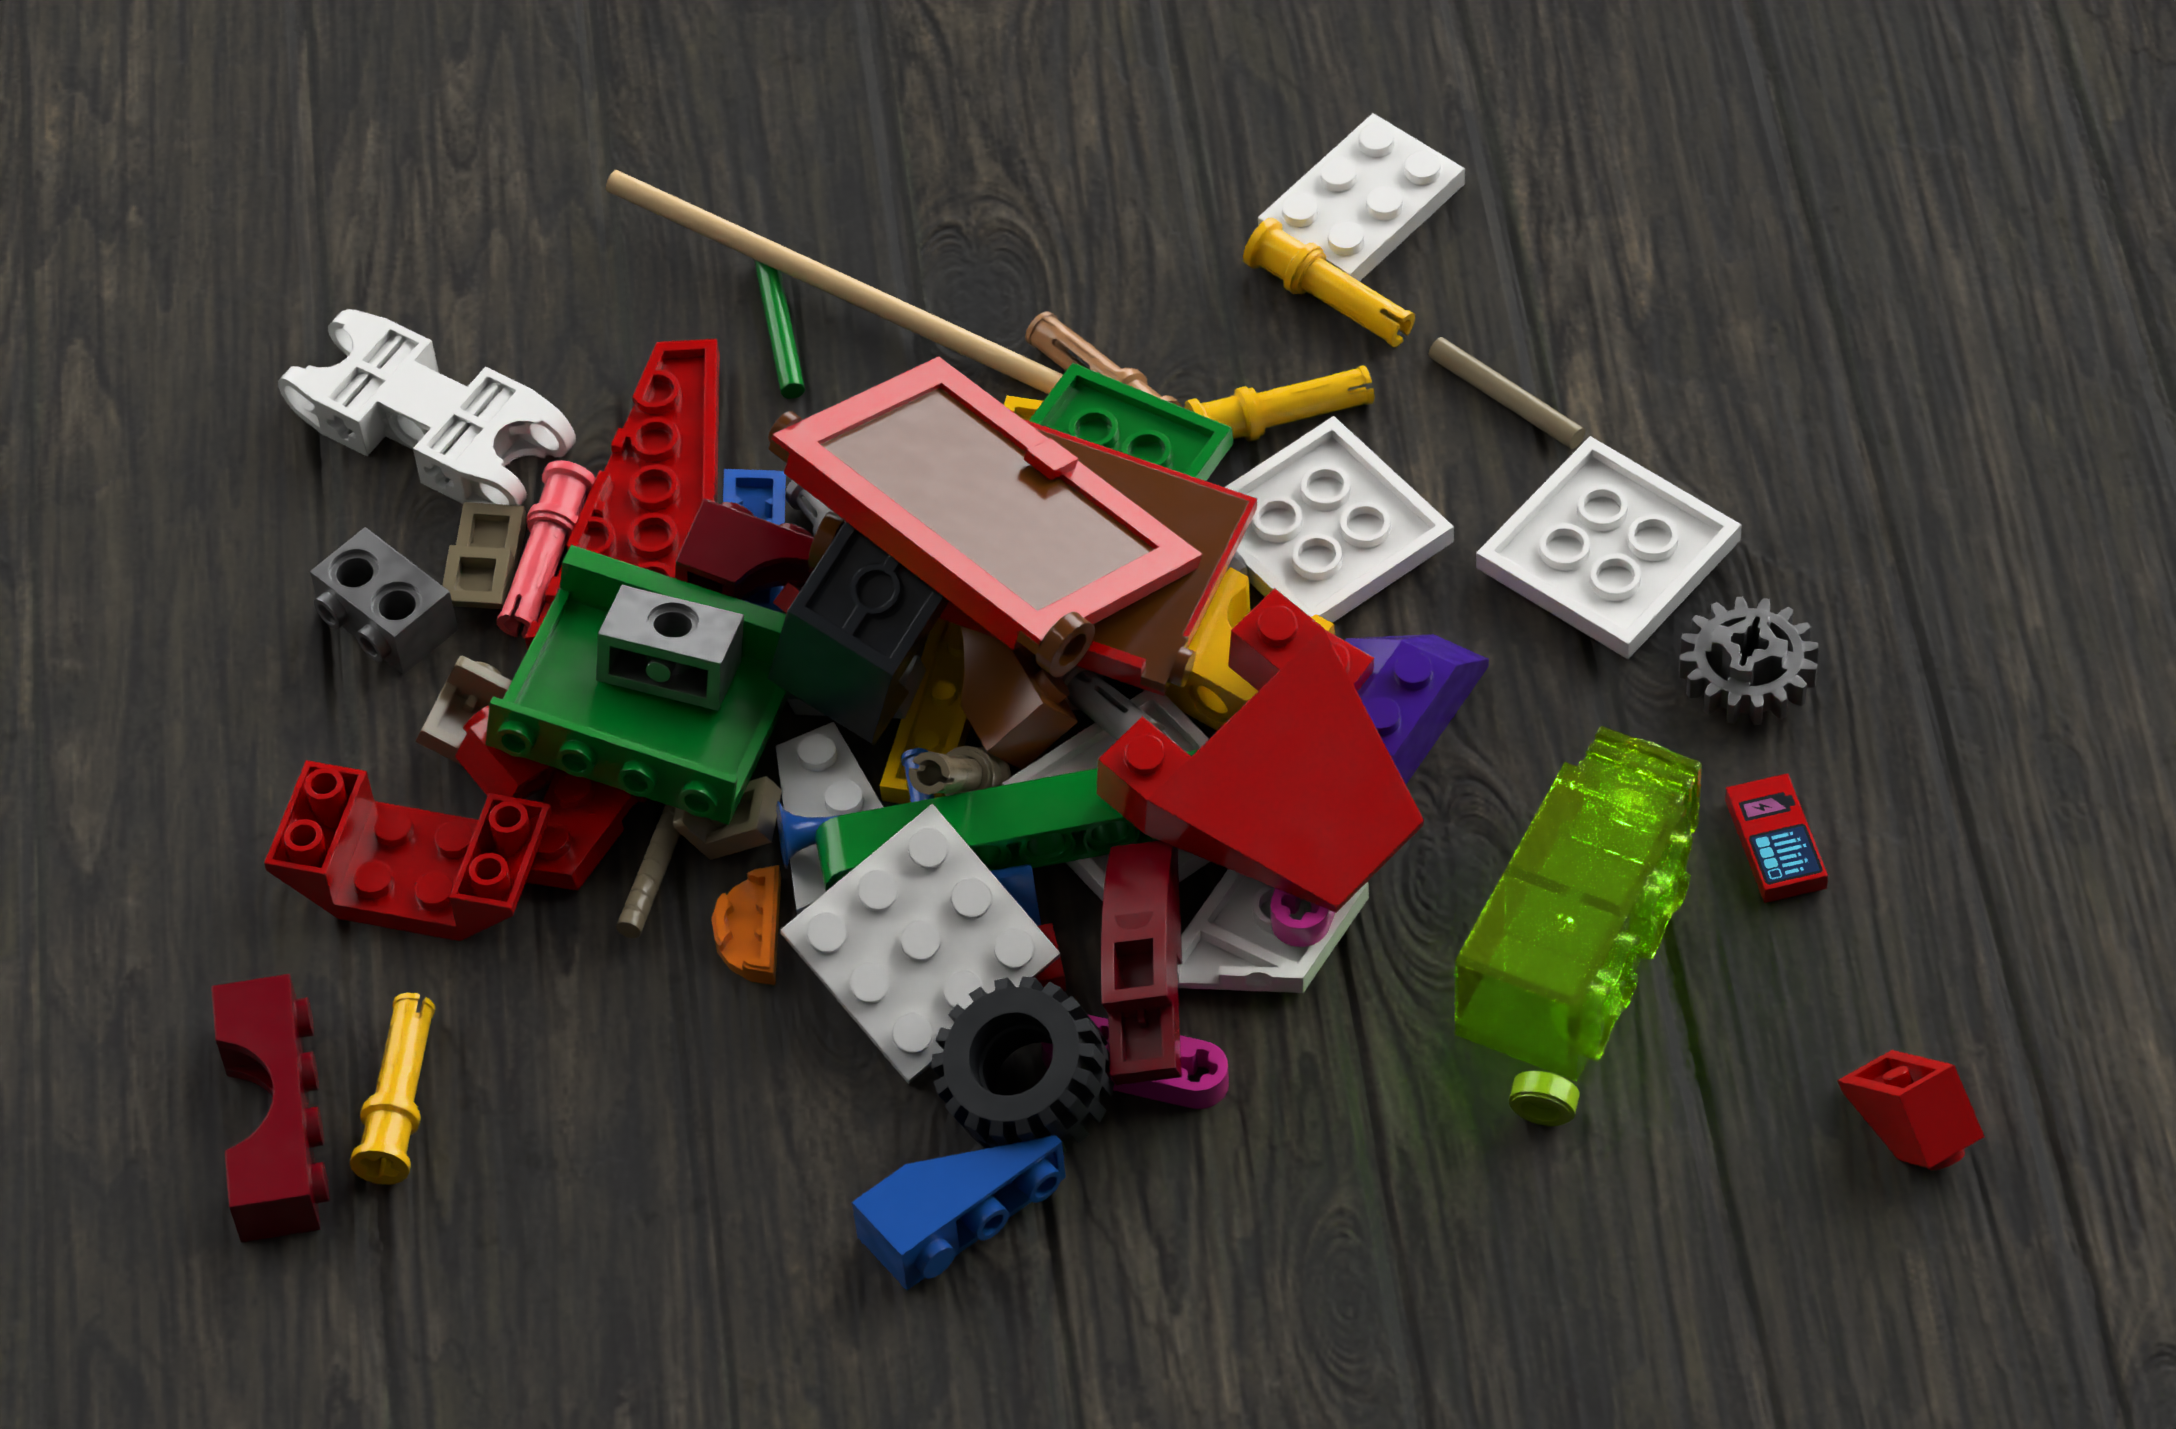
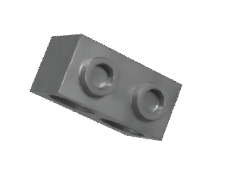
(383, 601)

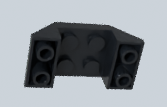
(855, 634)

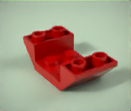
(403, 862)

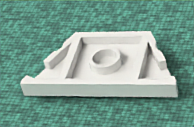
(1236, 949)

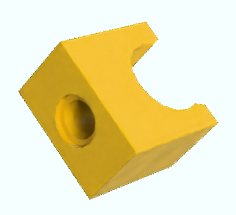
(1213, 688)

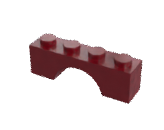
(741, 553)
(272, 1171)

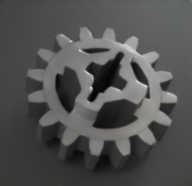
(1748, 660)

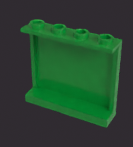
(630, 737)

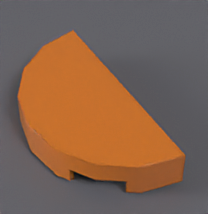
(748, 925)

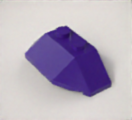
(1416, 691)

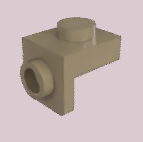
(462, 696)
(749, 827)

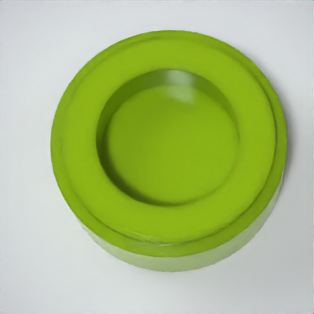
(1544, 1098)

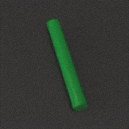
(780, 331)

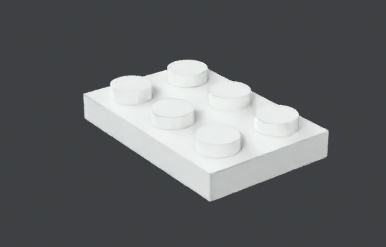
(1367, 196)

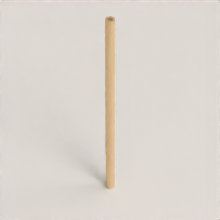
(833, 282)

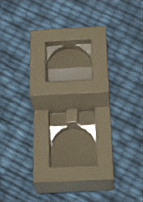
(485, 554)

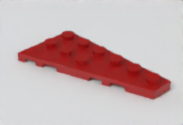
(657, 466)

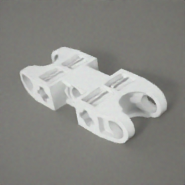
(401, 395)

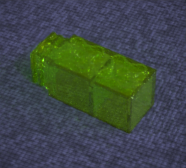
(1580, 905)

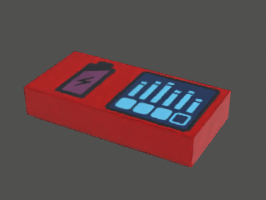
(1776, 838)

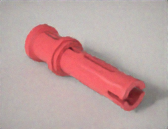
(550, 528)

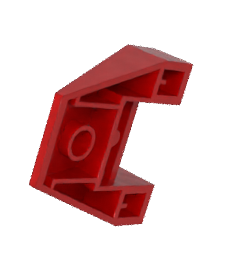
(1288, 784)

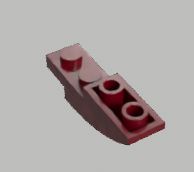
(1141, 960)

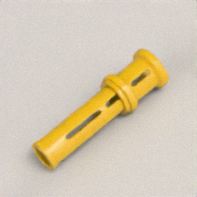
(1306, 270)
(1253, 412)
(391, 1112)

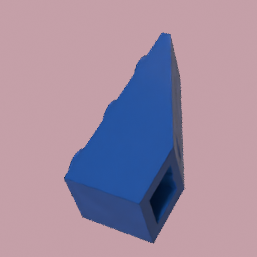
(947, 1203)

